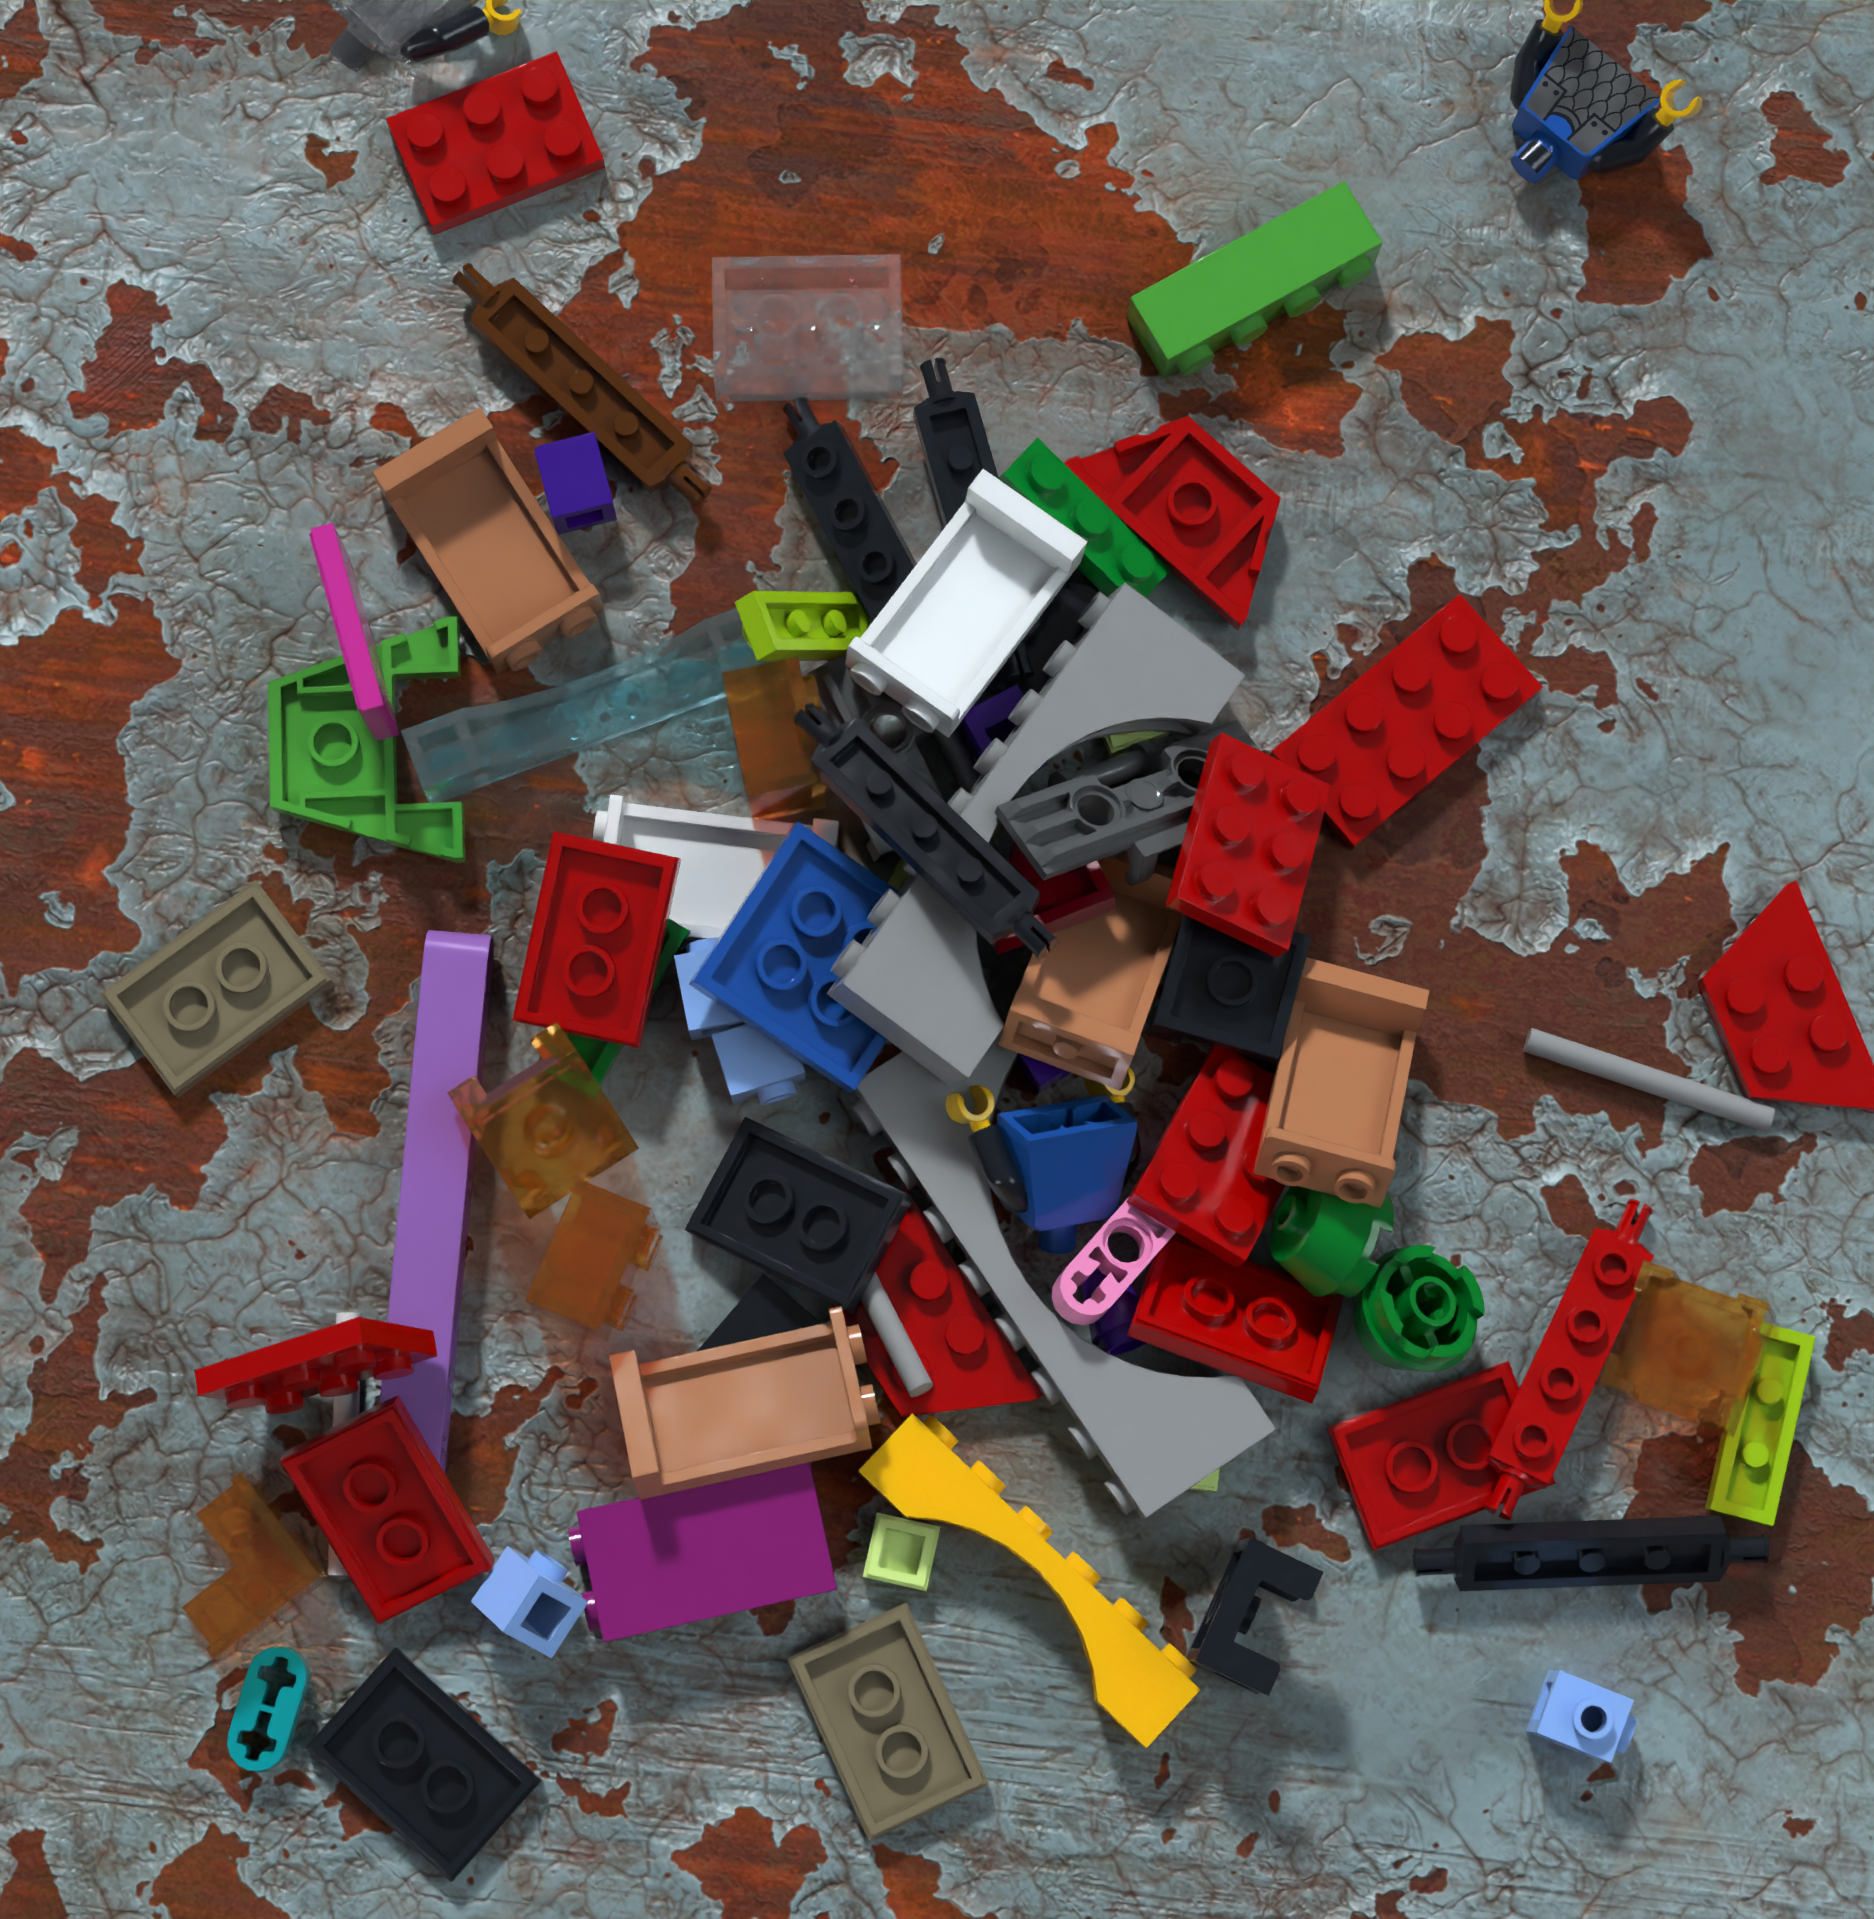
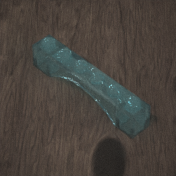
(521, 733)

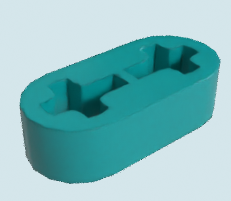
(253, 1703)

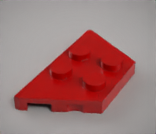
(1191, 508)
(1787, 1013)
(947, 1326)

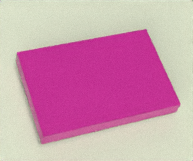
(353, 632)

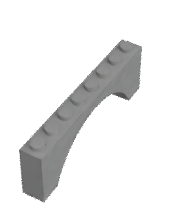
(920, 964)
(1145, 1425)

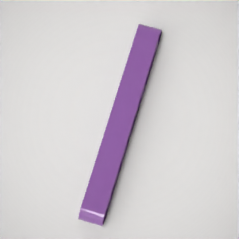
(439, 1172)

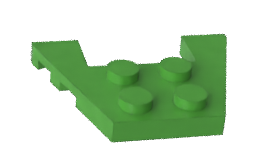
(332, 767)

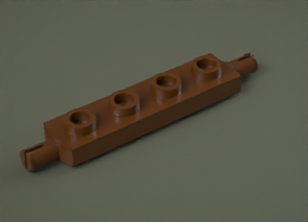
(581, 385)

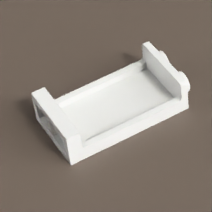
(965, 606)
(716, 851)

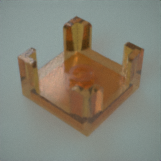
(545, 1124)
(1690, 1350)

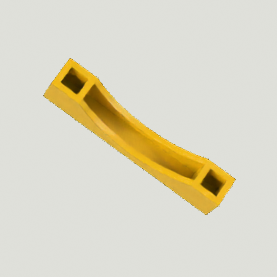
(1128, 1673)

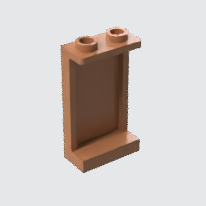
(489, 542)
(1096, 986)
(1341, 1083)
(744, 1407)

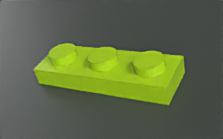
(801, 623)
(1755, 1460)

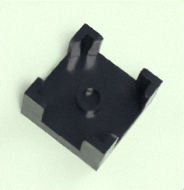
(1229, 992)
(1236, 1607)

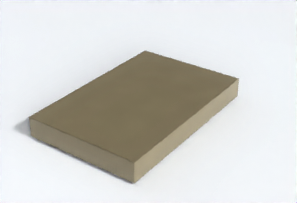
(216, 988)
(887, 1721)

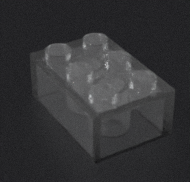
(807, 327)

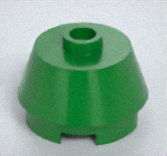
(1328, 1240)
(1418, 1311)

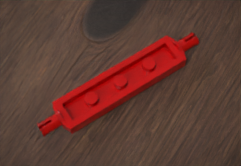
(1568, 1360)

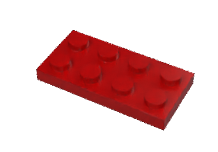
(1409, 719)

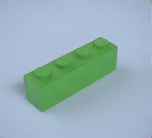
(1255, 281)

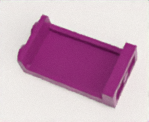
(702, 1552)

